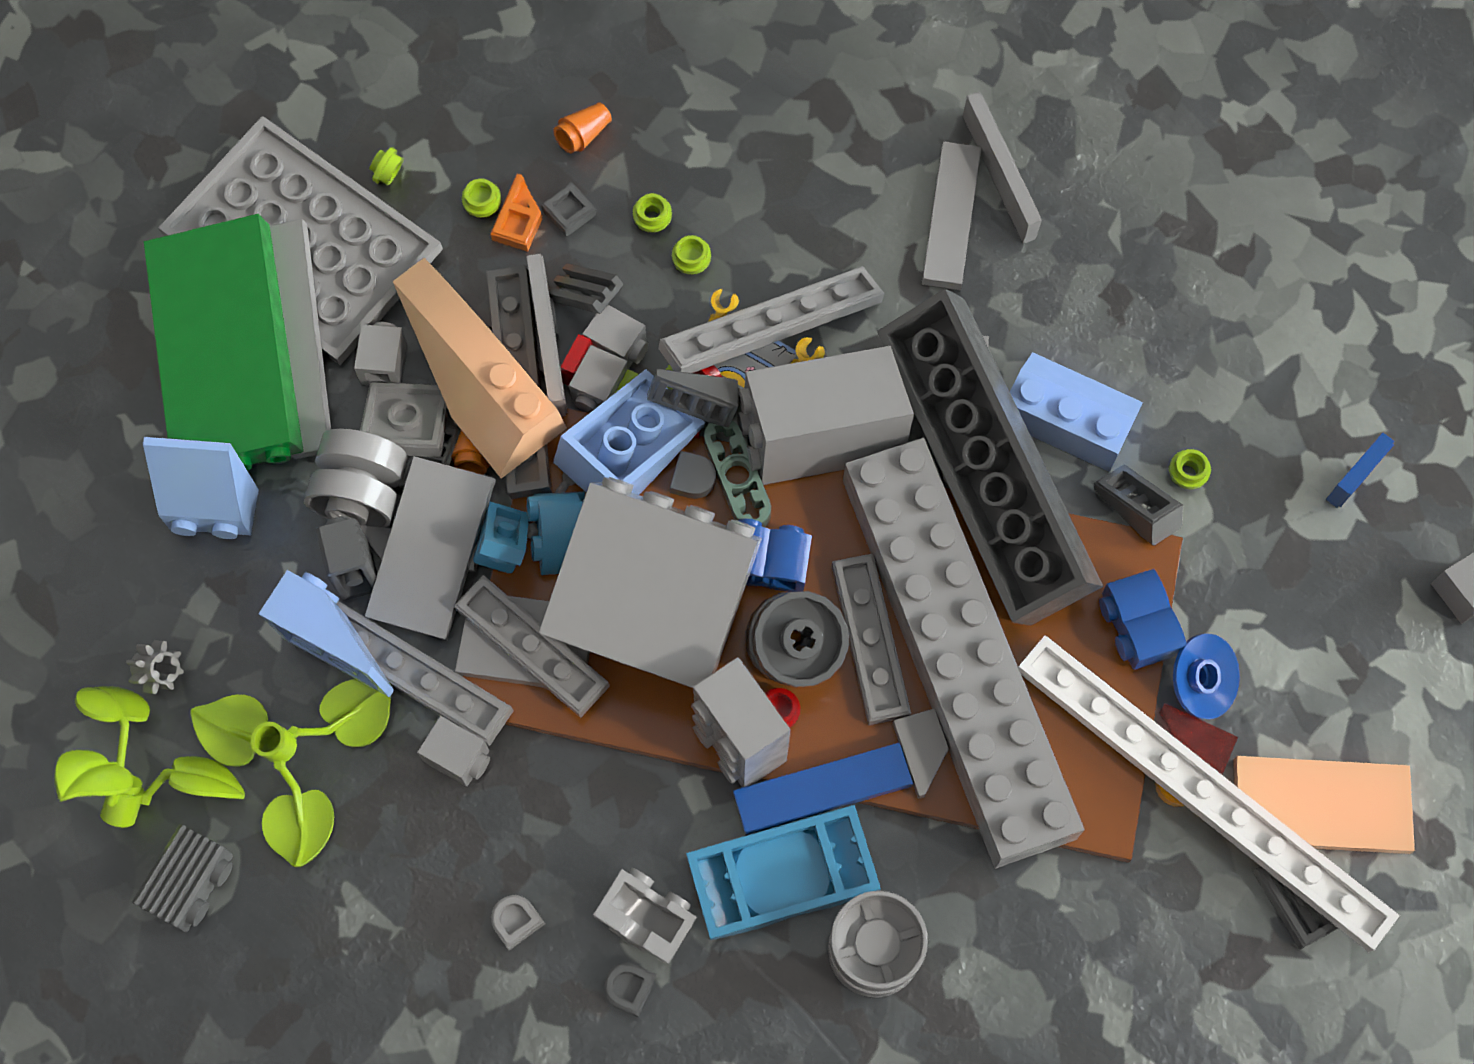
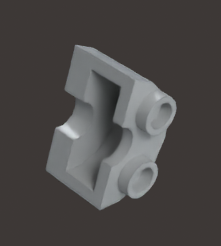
(644, 916)

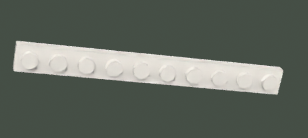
(1209, 794)

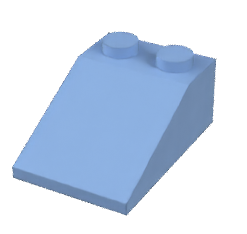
(625, 438)
(201, 487)
(311, 620)

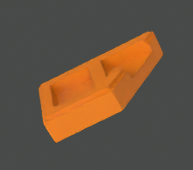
(518, 217)

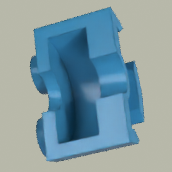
(555, 520)

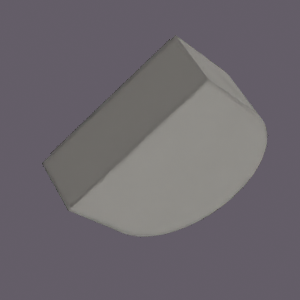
(515, 920)

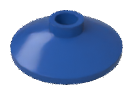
(1206, 676)

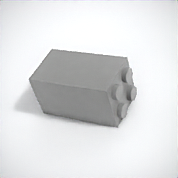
(823, 413)

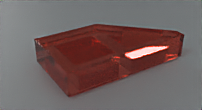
(1200, 737)

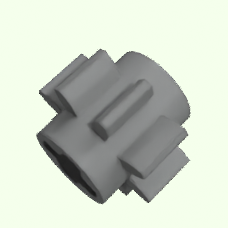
(143, 666)

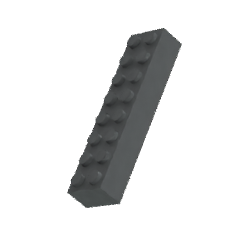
(989, 460)

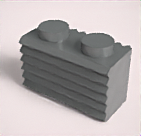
(347, 557)
(184, 879)

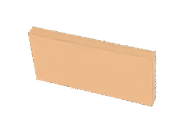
(1334, 801)

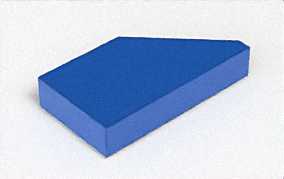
(1360, 470)

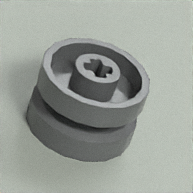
(821, 644)

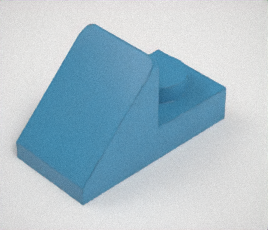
(502, 538)

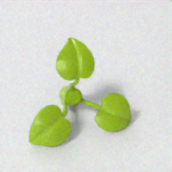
(239, 728)
(91, 774)

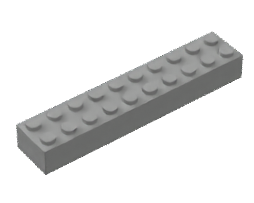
(961, 654)

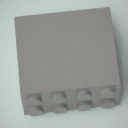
(650, 582)

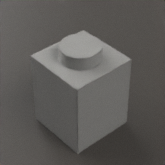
(618, 335)
(380, 354)
(596, 379)
(1457, 588)
(455, 752)

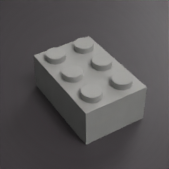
(739, 724)

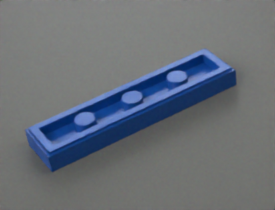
(822, 788)

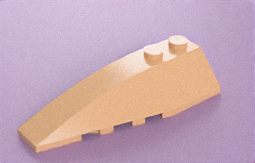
(476, 374)

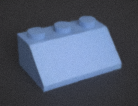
(1073, 411)

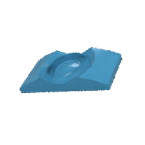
(782, 872)

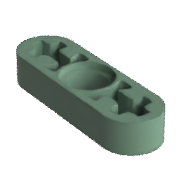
(737, 445)

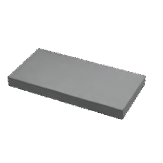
(430, 548)

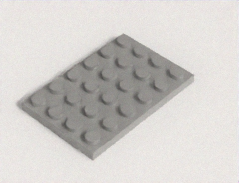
(352, 234)

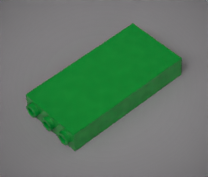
(223, 340)

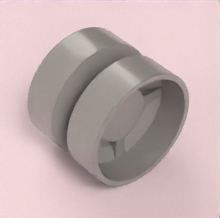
(356, 477)
(877, 944)

